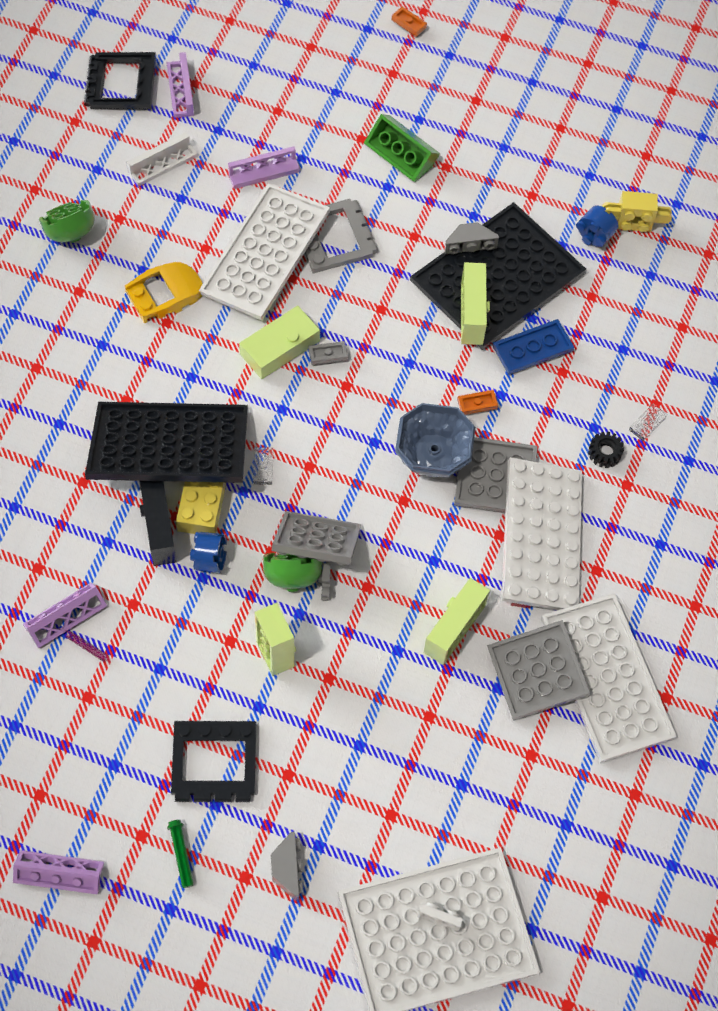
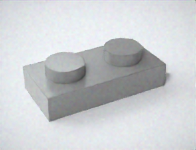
(328, 353)

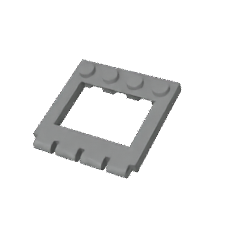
(315, 253)

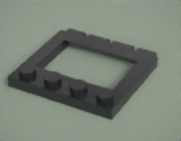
(96, 75)
(213, 731)

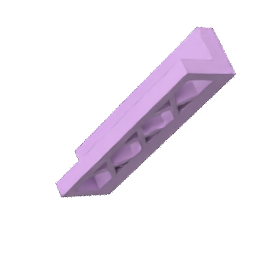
(188, 104)
(263, 170)
(60, 609)
(56, 874)

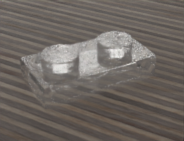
(648, 422)
(263, 466)

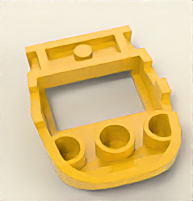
(181, 281)

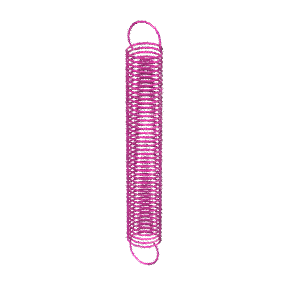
(86, 648)

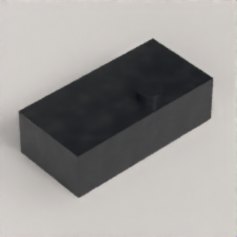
(157, 522)

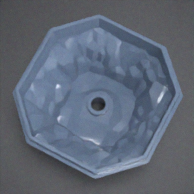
(435, 440)

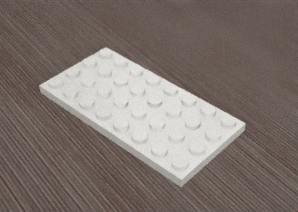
(264, 251)
(542, 535)
(623, 703)

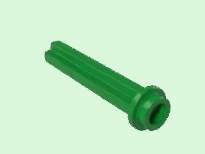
(181, 854)

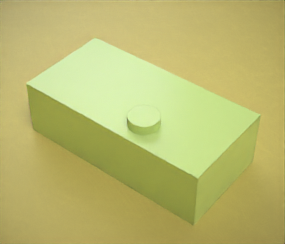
(473, 303)
(279, 342)
(456, 621)
(274, 639)

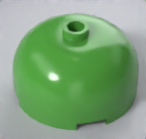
(68, 221)
(291, 571)

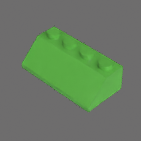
(401, 147)

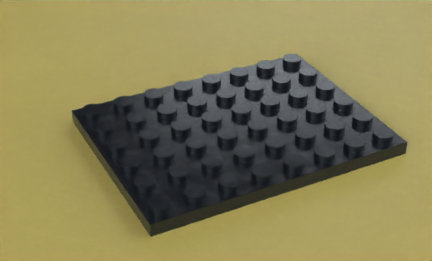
(520, 273)
(168, 442)

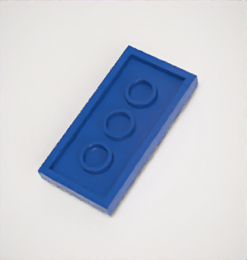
(533, 346)

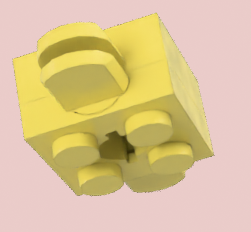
(638, 211)

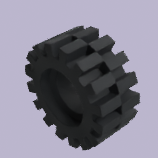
(606, 459)

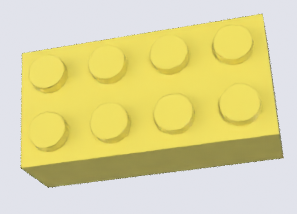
(200, 507)

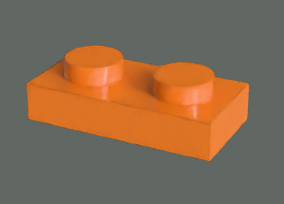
(409, 21)
(477, 402)

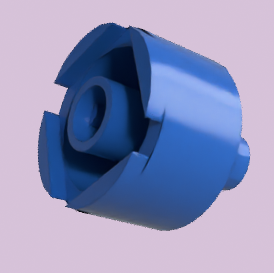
(597, 226)
(209, 552)

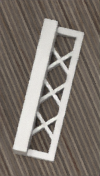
(158, 156)

